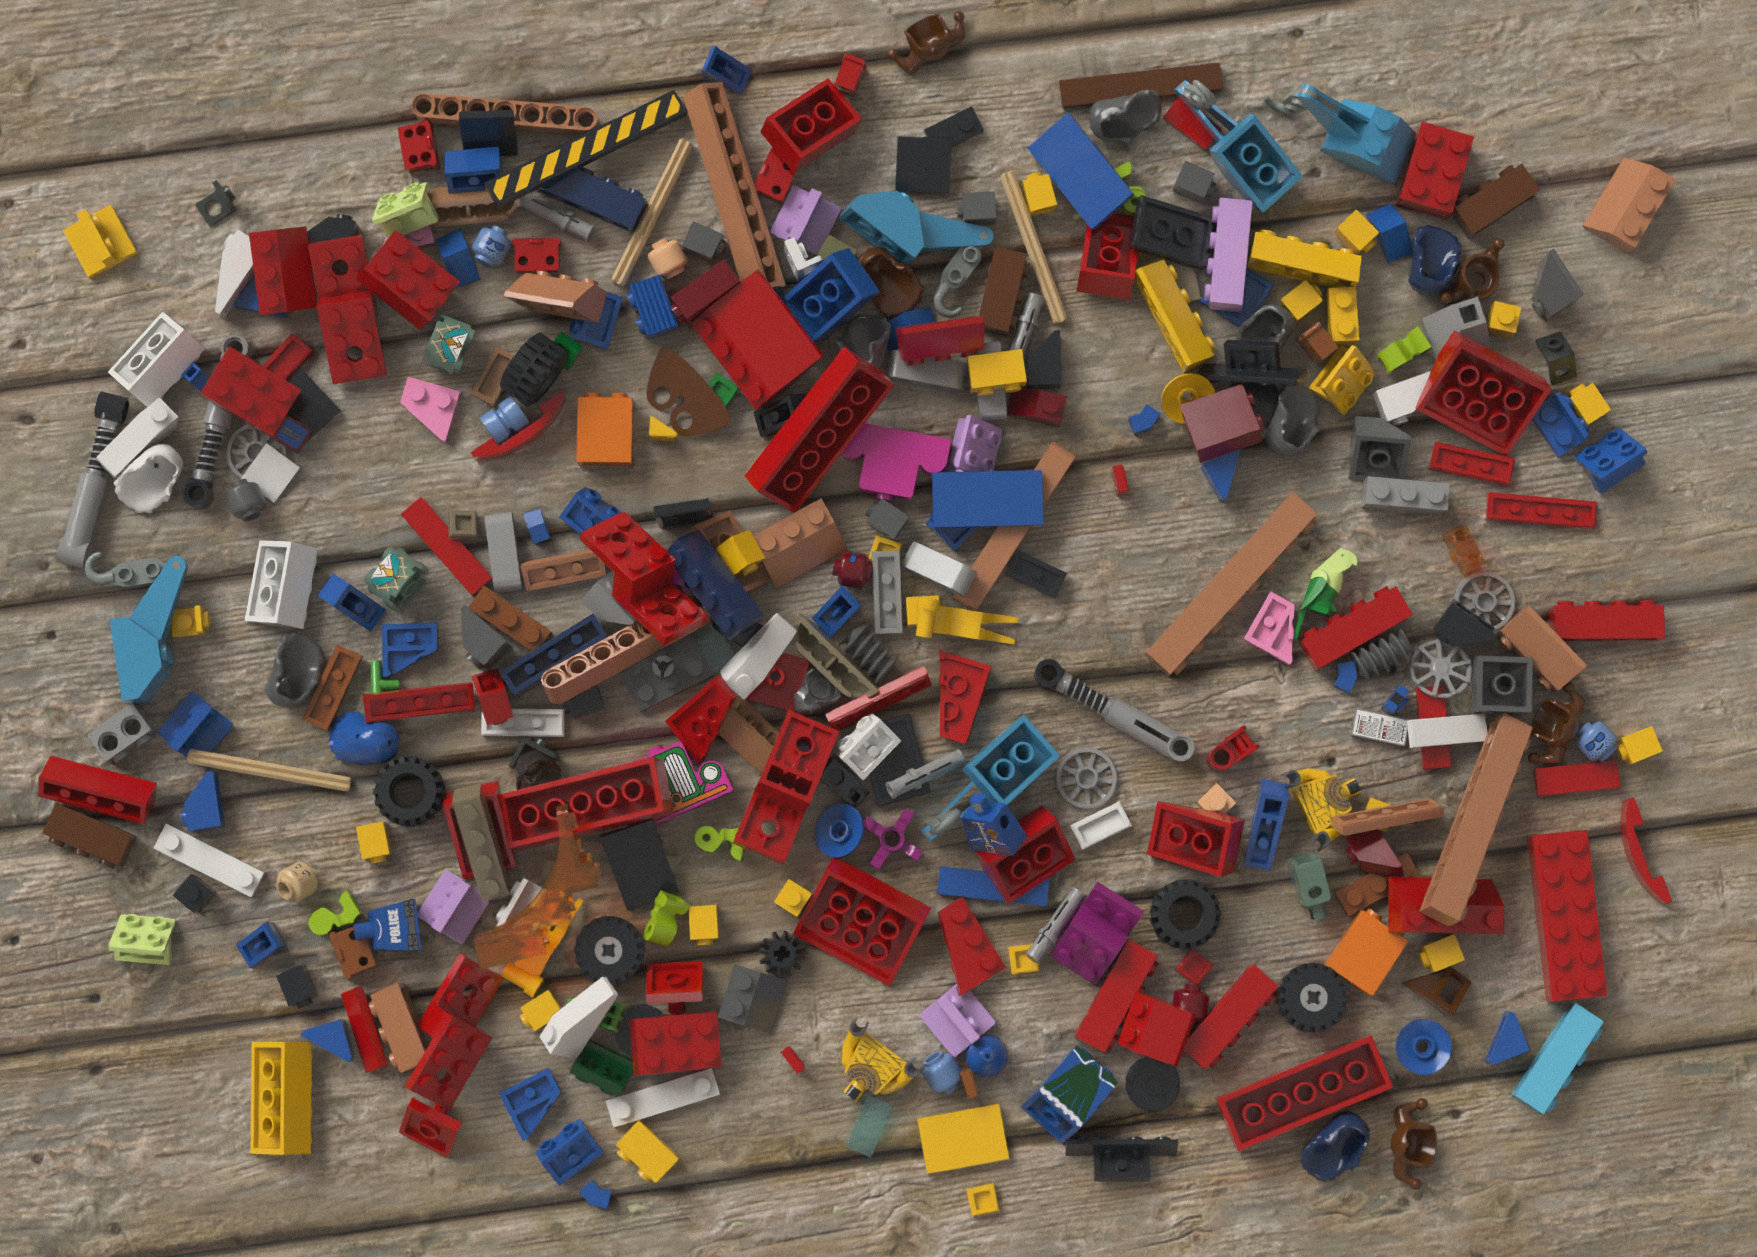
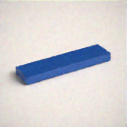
(978, 885)

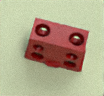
(850, 75)
(419, 146)
(773, 177)
(537, 253)

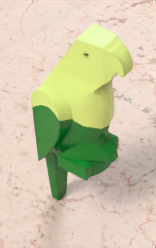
(1325, 586)

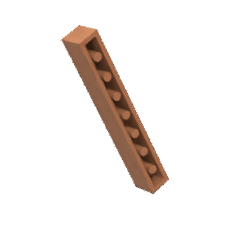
(732, 183)
(1230, 584)
(1476, 820)

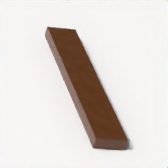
(1088, 90)

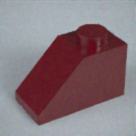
(1037, 406)
(1372, 854)

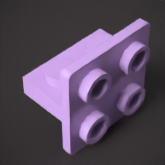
(806, 219)
(974, 446)
(453, 907)
(957, 1020)

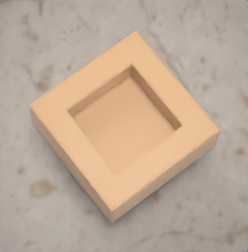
(1216, 800)

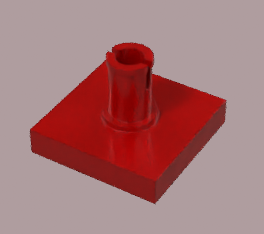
(781, 683)
(674, 984)
(430, 1127)

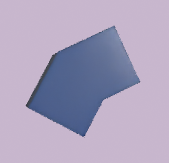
(196, 376)
(1143, 421)
(536, 526)
(1345, 676)
(596, 1195)

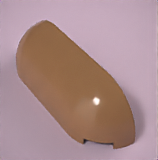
(467, 207)
(748, 733)

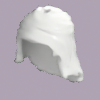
(143, 485)

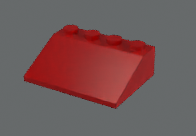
(757, 340)
(1482, 393)
(861, 920)

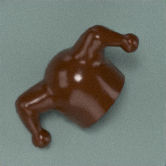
(928, 41)
(1476, 276)
(1557, 726)
(1412, 1143)

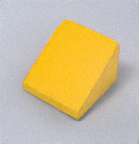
(661, 432)

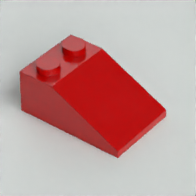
(1107, 260)
(491, 793)
(1196, 838)

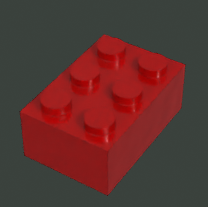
(810, 125)
(1435, 170)
(407, 280)
(250, 392)
(675, 1043)

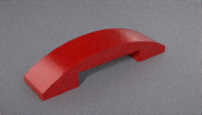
(491, 450)
(1629, 819)

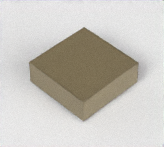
(462, 525)

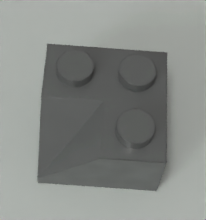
(1502, 685)

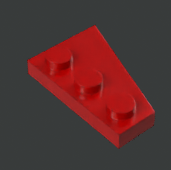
(961, 693)
(702, 717)
(969, 948)

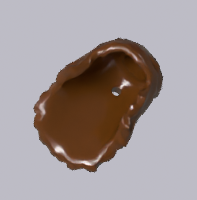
(897, 285)

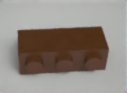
(1494, 200)
(1003, 290)
(88, 836)

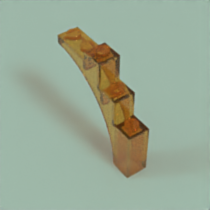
(525, 933)

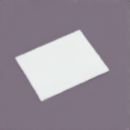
(271, 472)

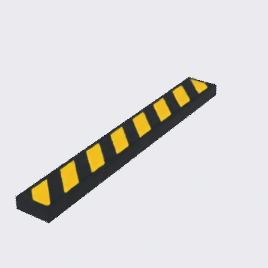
(585, 149)

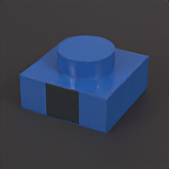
(1396, 701)

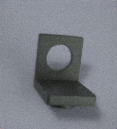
(224, 197)
(1557, 353)
(538, 744)

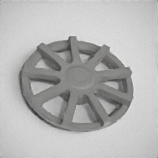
(251, 450)
(1484, 600)
(1441, 668)
(1086, 778)

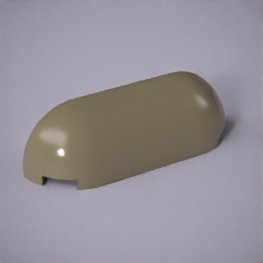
(831, 660)

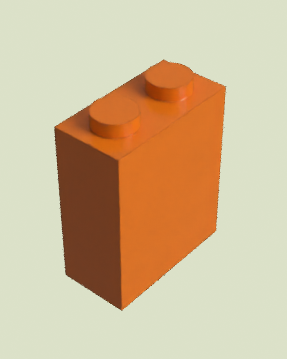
(605, 430)
(1366, 952)

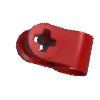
(1235, 747)

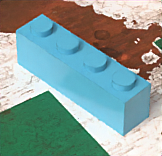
(1557, 1059)

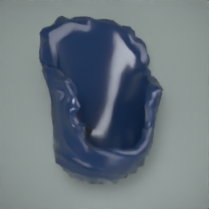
(1437, 256)
(1336, 1147)

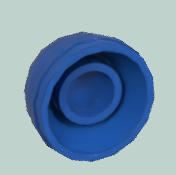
(987, 1056)

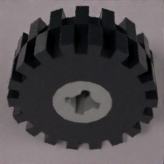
(622, 949)
(1297, 991)

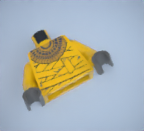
(1320, 799)
(873, 1064)

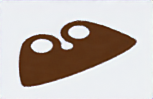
(683, 380)

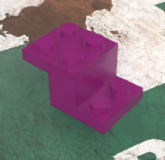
(1096, 933)

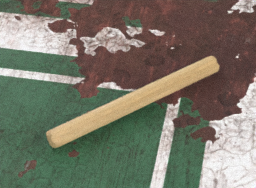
(652, 212)
(1033, 247)
(269, 770)

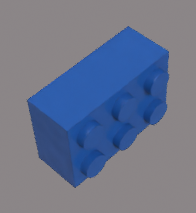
(831, 295)

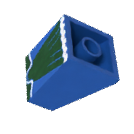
(1070, 1094)

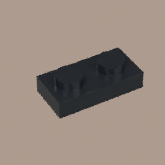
(958, 127)
(1036, 574)

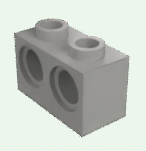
(119, 727)

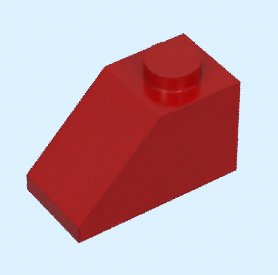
(492, 697)

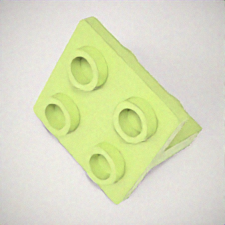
(405, 210)
(143, 939)

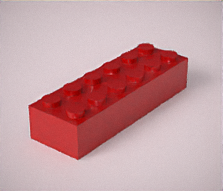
(819, 430)
(598, 798)
(1566, 916)
(1303, 1092)

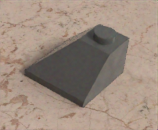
(1553, 287)
(1377, 449)

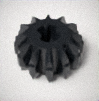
(777, 946)

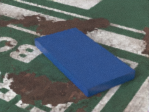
(1081, 171)
(987, 499)

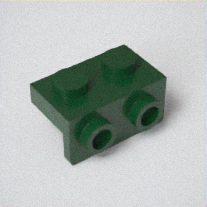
(603, 1068)

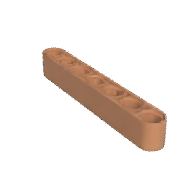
(521, 110)
(1007, 539)
(604, 660)

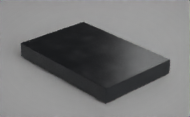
(1171, 232)
(683, 512)
(898, 761)
(639, 863)

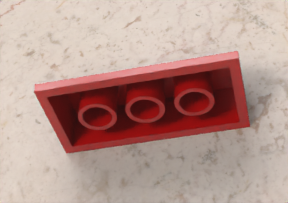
(1406, 897)

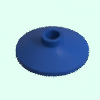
(831, 826)
(1437, 1043)

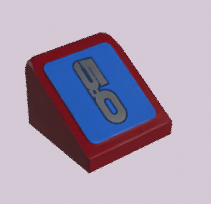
(292, 434)

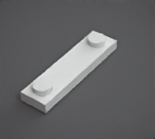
(209, 860)
(662, 1097)

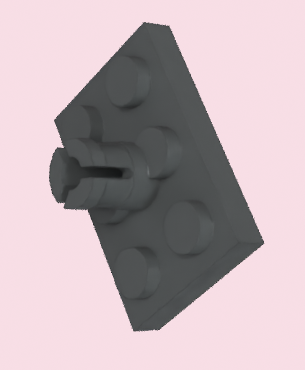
(667, 673)

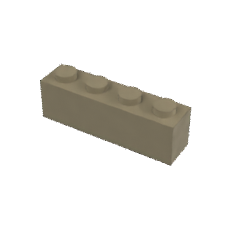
(481, 842)

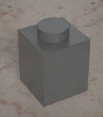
(1194, 182)
(977, 208)
(704, 242)
(886, 519)

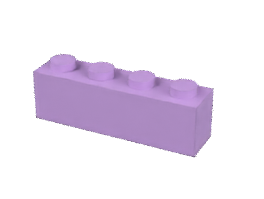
(1230, 254)

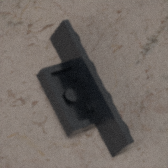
(1252, 363)
(1121, 1158)

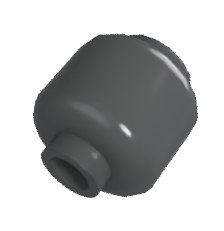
(246, 500)

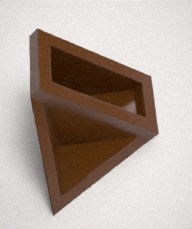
(1441, 989)

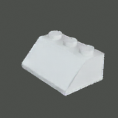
(156, 360)
(281, 584)

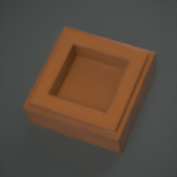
(969, 1083)

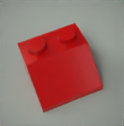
(1156, 1028)

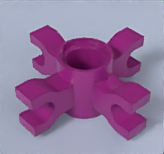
(880, 831)

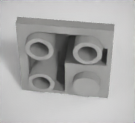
(1462, 317)
(603, 605)

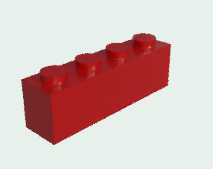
(1608, 623)
(1355, 628)
(97, 789)
(1116, 995)
(1228, 1017)

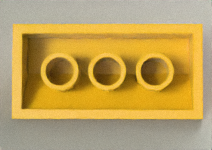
(1303, 261)
(1174, 316)
(281, 1098)

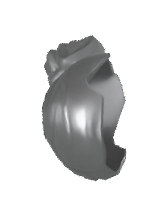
(815, 693)

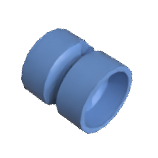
(505, 420)

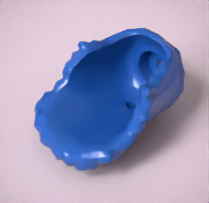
(361, 741)

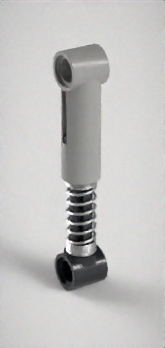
(217, 423)
(76, 544)
(1117, 712)

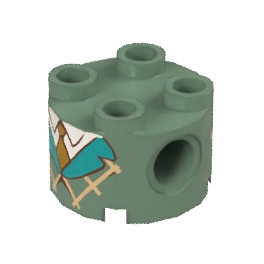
(447, 345)
(396, 578)

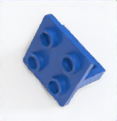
(1612, 459)
(195, 726)

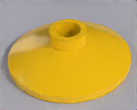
(1173, 392)

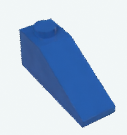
(1266, 824)

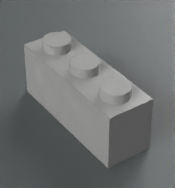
(1405, 495)

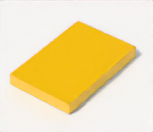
(963, 1138)

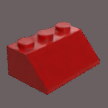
(282, 270)
(940, 339)
(1037, 858)

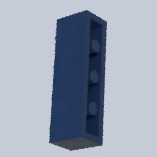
(598, 198)
(714, 584)
(528, 670)

